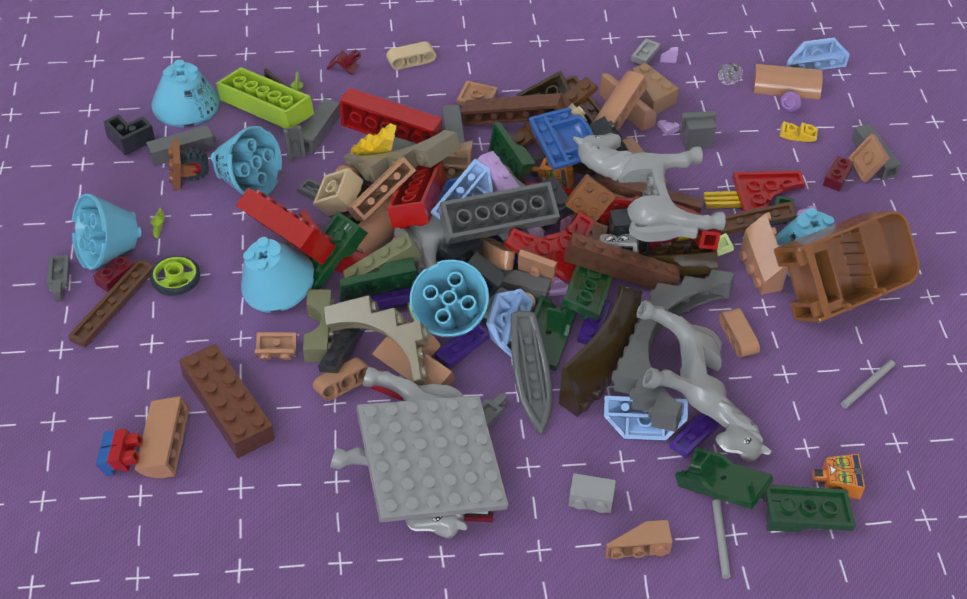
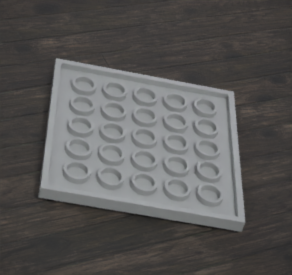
(430, 458)

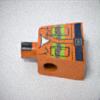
(563, 175)
(842, 473)

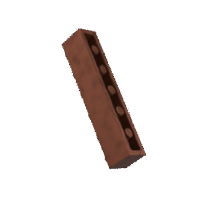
(509, 108)
(636, 188)
(619, 262)

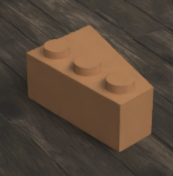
(660, 92)
(458, 161)

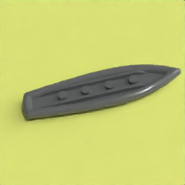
(531, 369)

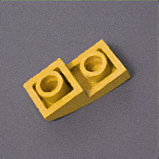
(804, 133)

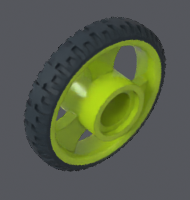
(175, 278)

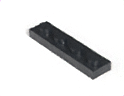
(340, 350)

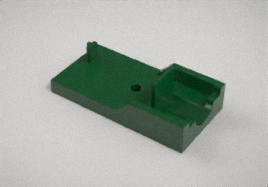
(510, 154)
(346, 237)
(391, 277)
(587, 292)
(557, 322)
(706, 475)
(788, 511)

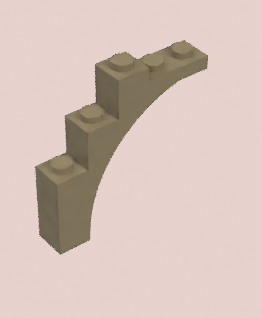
(423, 154)
(365, 314)

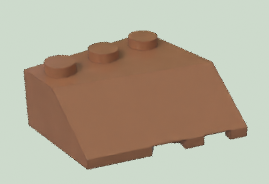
(759, 256)

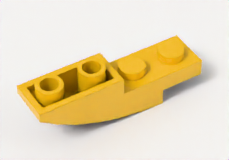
(376, 144)

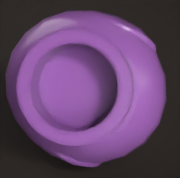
(790, 101)

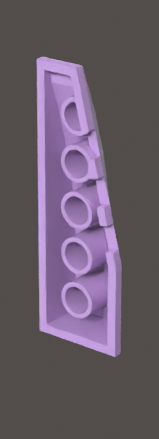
(503, 180)

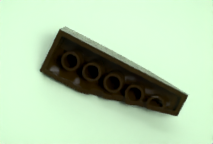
(686, 256)

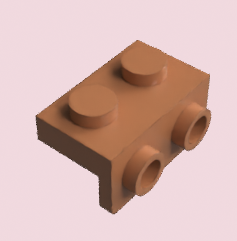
(276, 345)

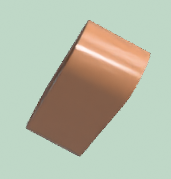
(498, 253)
(739, 332)
(335, 384)

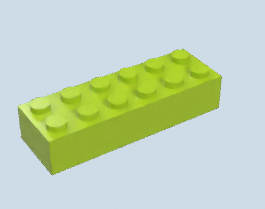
(265, 98)

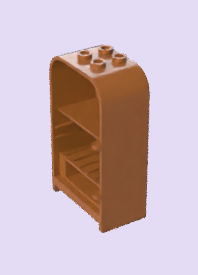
(849, 264)

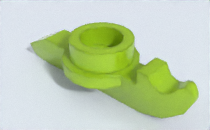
(297, 85)
(157, 222)

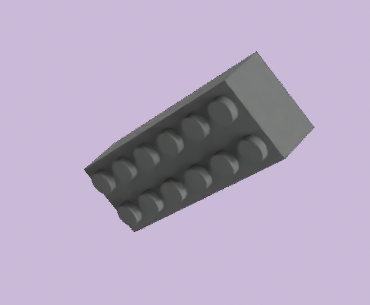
(498, 212)

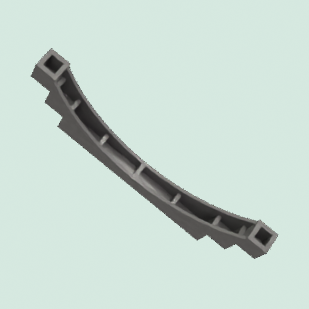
(628, 377)

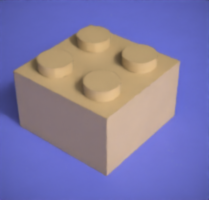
(338, 191)

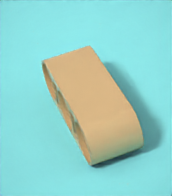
(411, 55)

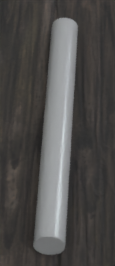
(867, 384)
(721, 539)

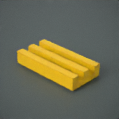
(721, 200)

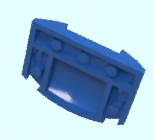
(556, 134)

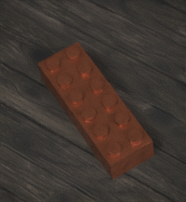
(227, 400)

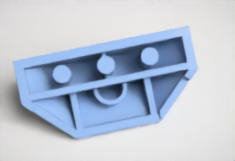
(819, 55)
(472, 182)
(500, 316)
(636, 423)

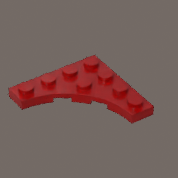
(761, 187)
(552, 245)

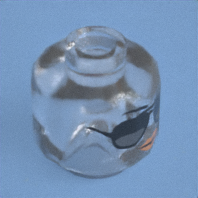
(730, 73)

